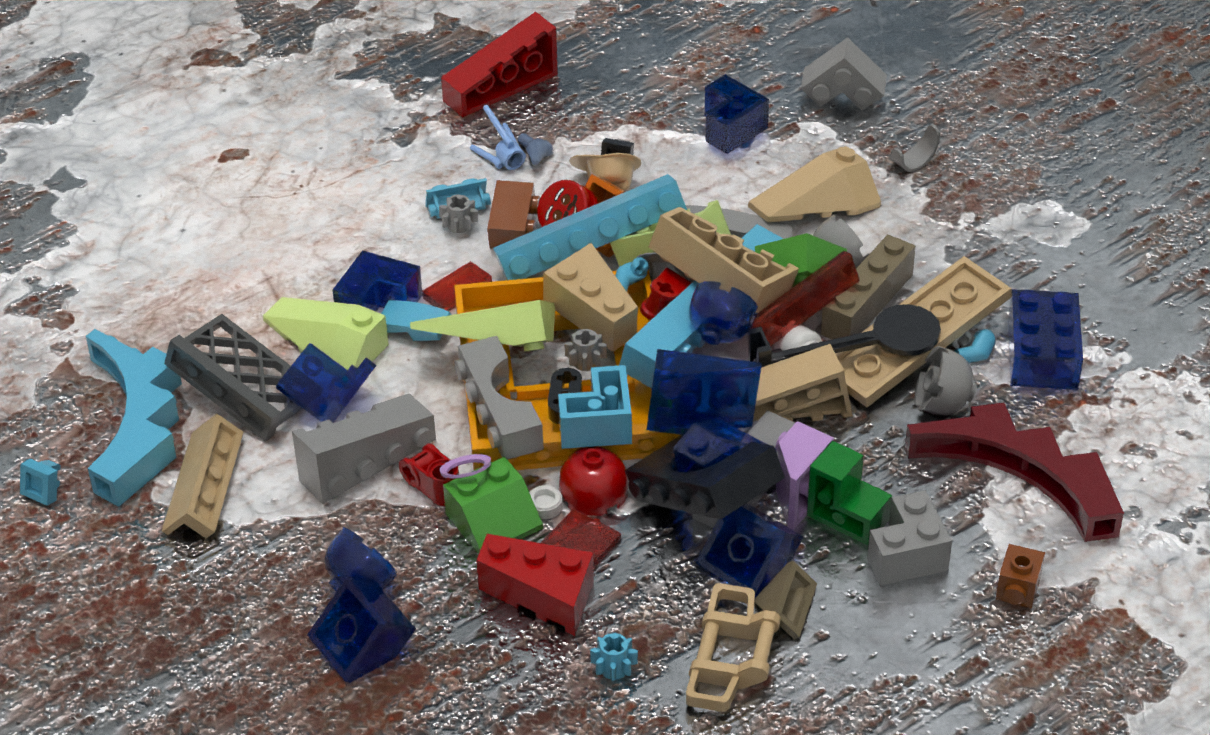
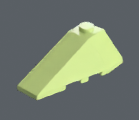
(516, 325)
(338, 329)

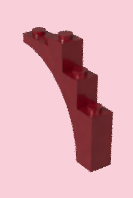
(990, 438)

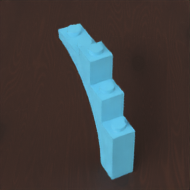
(143, 440)

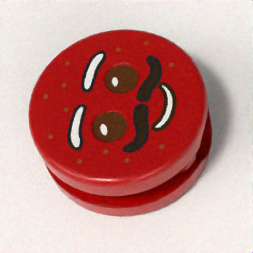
(563, 200)

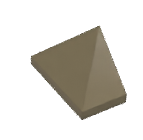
(789, 596)

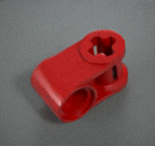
(663, 291)
(424, 472)

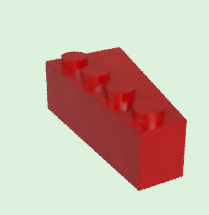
(503, 67)

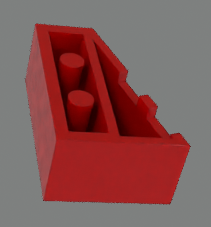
(538, 577)

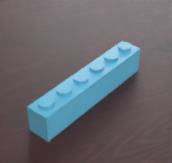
(593, 225)

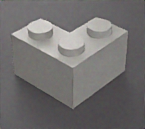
(845, 71)
(912, 543)

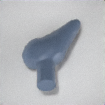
(536, 148)

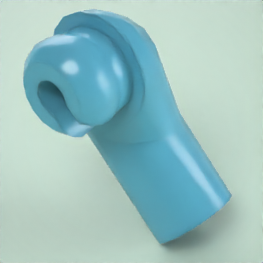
(632, 272)
(980, 348)

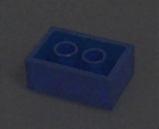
(1045, 339)

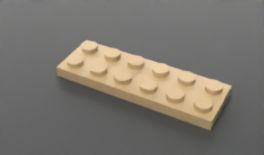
(957, 299)

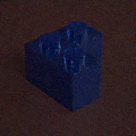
(733, 113)
(377, 279)

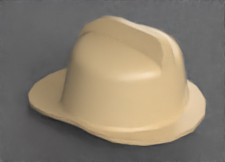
(613, 167)

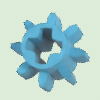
(614, 656)

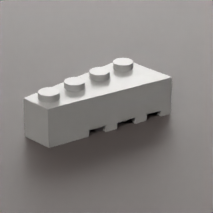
(361, 445)

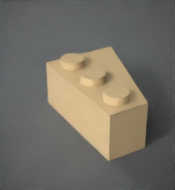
(591, 297)

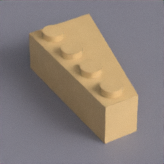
(710, 256)

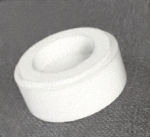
(547, 501)

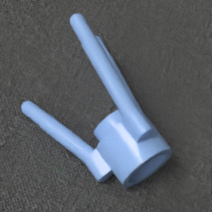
(507, 151)

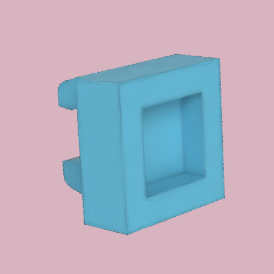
(39, 480)

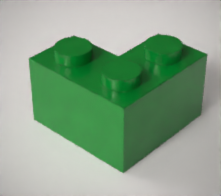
(842, 498)

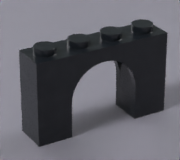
(707, 491)

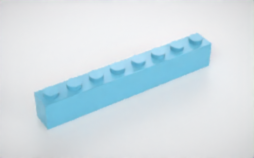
(672, 326)

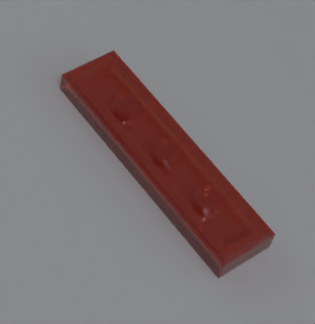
(807, 297)

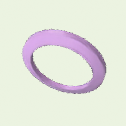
(480, 458)

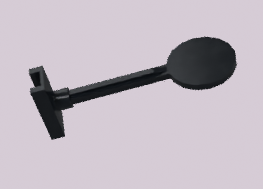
(898, 329)

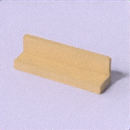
(204, 477)

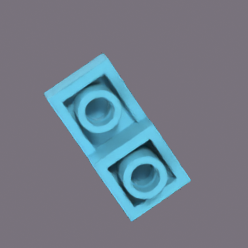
(401, 313)

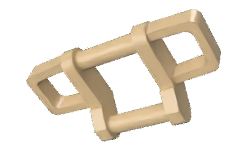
(750, 627)

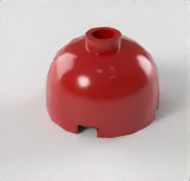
(593, 481)

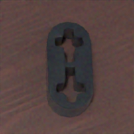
(558, 379)

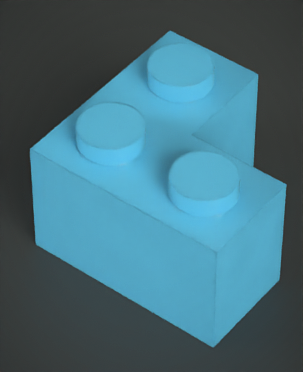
(599, 415)

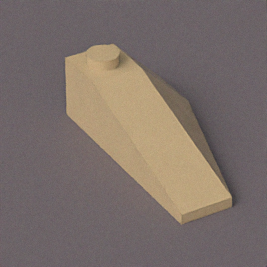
(825, 185)

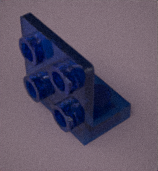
(322, 384)

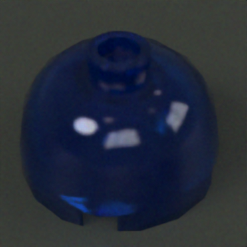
(721, 314)
(354, 559)

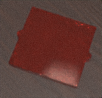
(583, 534)

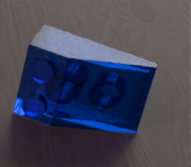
(700, 389)

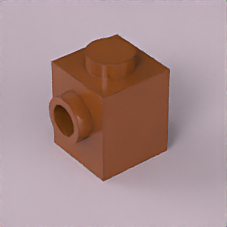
(1018, 583)

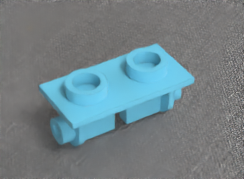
(471, 188)

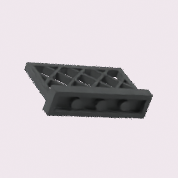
(226, 387)

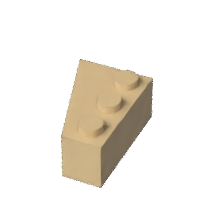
(804, 387)

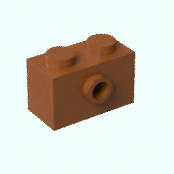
(511, 211)

